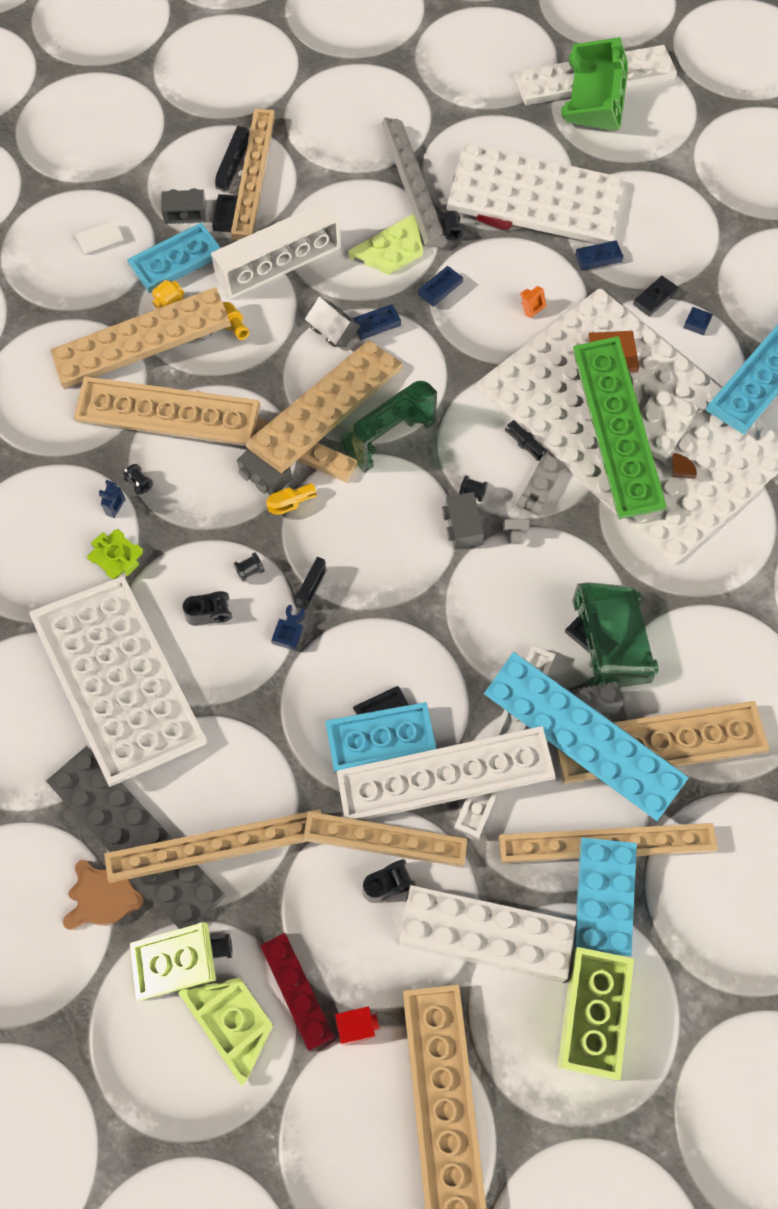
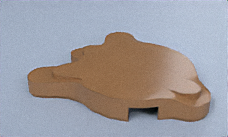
(98, 899)

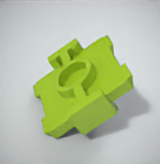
(115, 554)

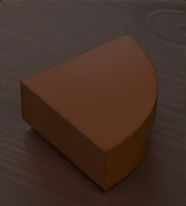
(683, 467)

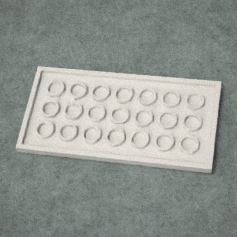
(536, 193)
(117, 680)

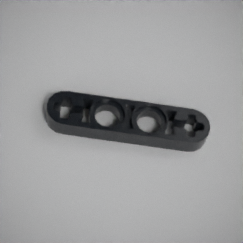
(232, 158)

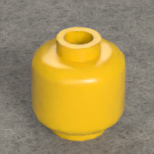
(167, 293)

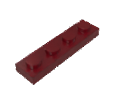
(297, 992)

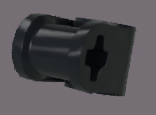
(208, 607)
(389, 880)

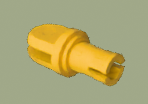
(236, 319)
(289, 499)

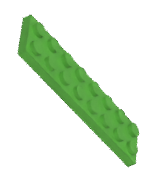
(619, 428)

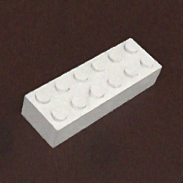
(277, 249)
(488, 933)

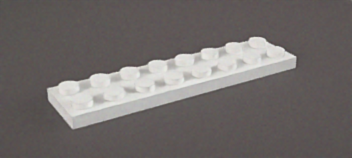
(556, 80)
(445, 774)

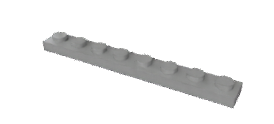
(414, 183)

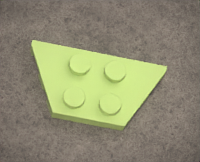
(391, 247)
(231, 1022)

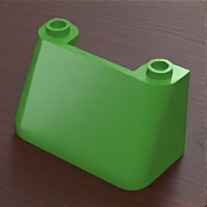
(597, 84)

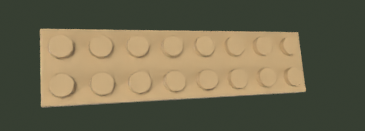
(140, 337)
(323, 406)
(167, 411)
(689, 737)
(443, 1099)

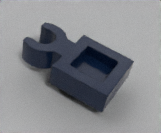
(111, 499)
(289, 631)

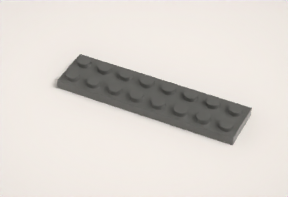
(124, 823)

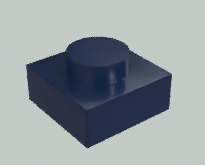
(698, 321)

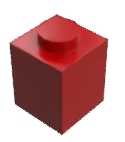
(357, 1025)

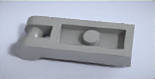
(541, 484)

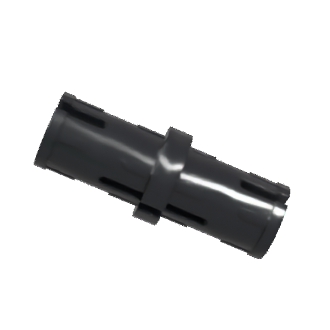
(525, 440)

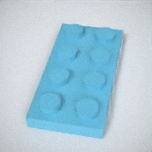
(174, 257)
(379, 736)
(605, 896)

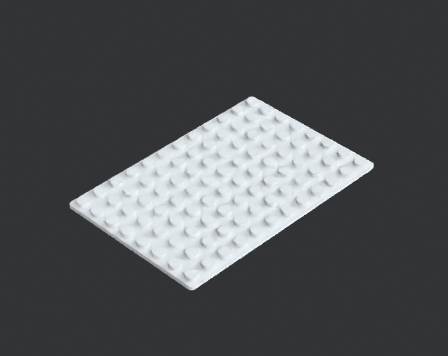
(546, 397)

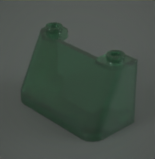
(413, 405)
(615, 634)

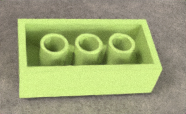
(596, 1014)

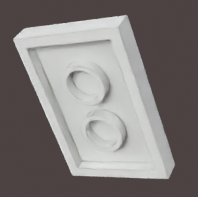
(665, 422)

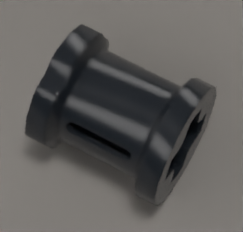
(451, 221)
(137, 479)
(469, 485)
(248, 567)
(222, 946)

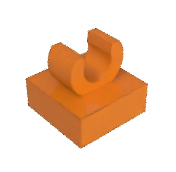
(533, 301)

